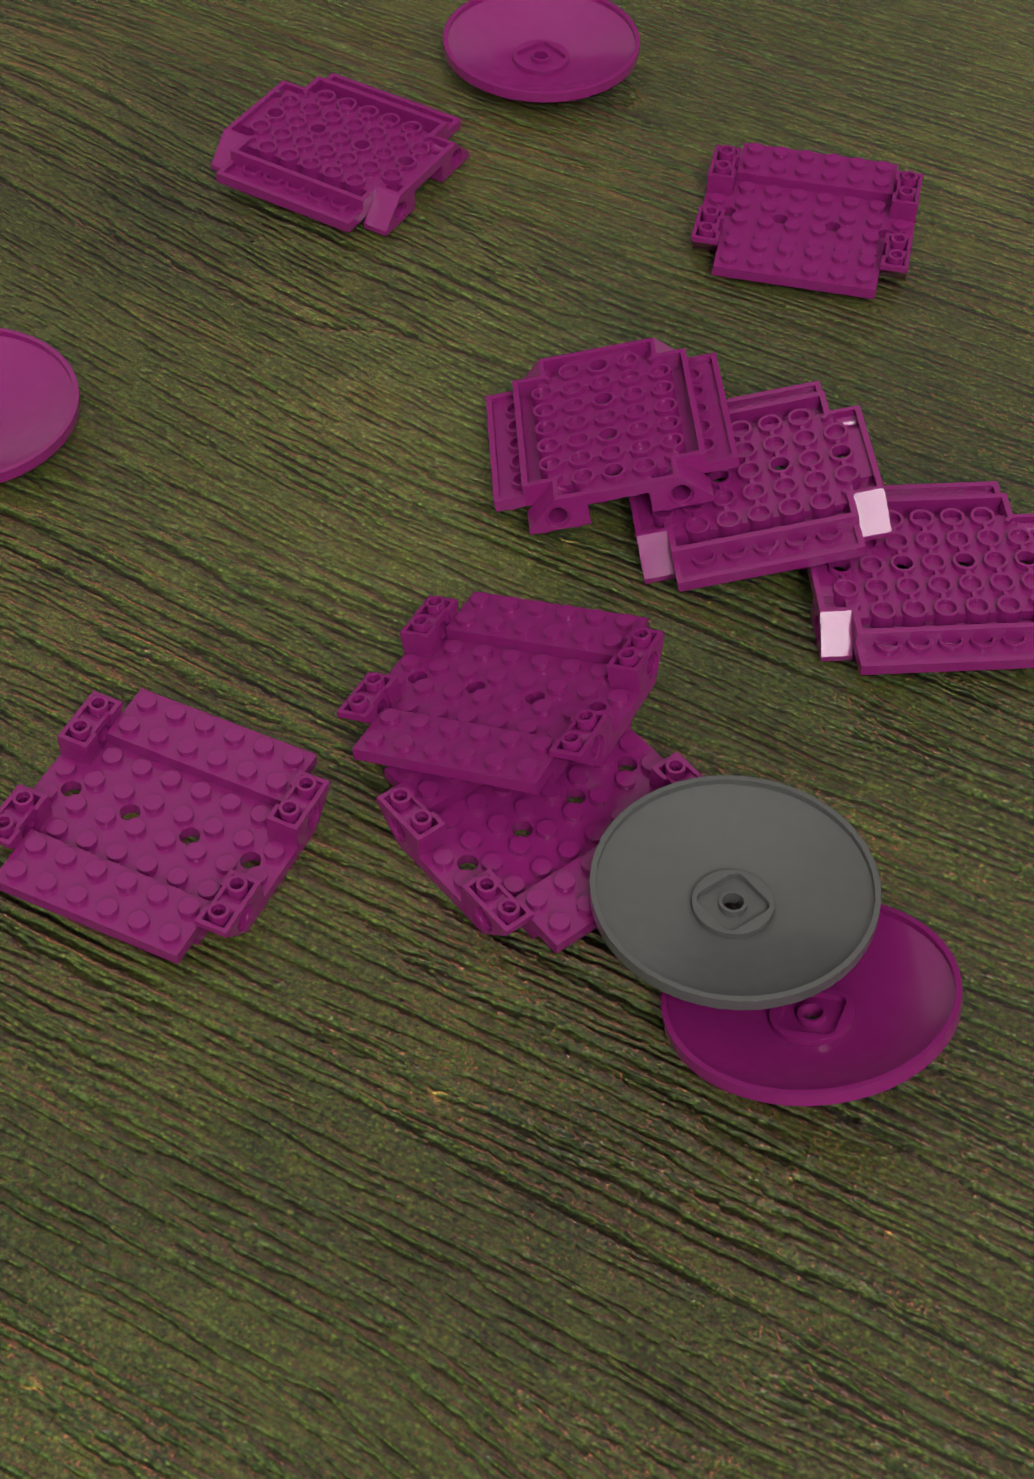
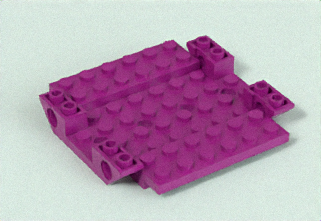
(338, 152)
(809, 197)
(657, 406)
(770, 517)
(934, 610)
(573, 663)
(184, 779)
(519, 879)

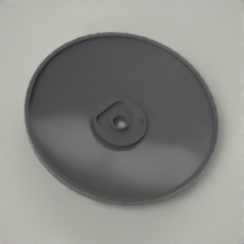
(744, 840)

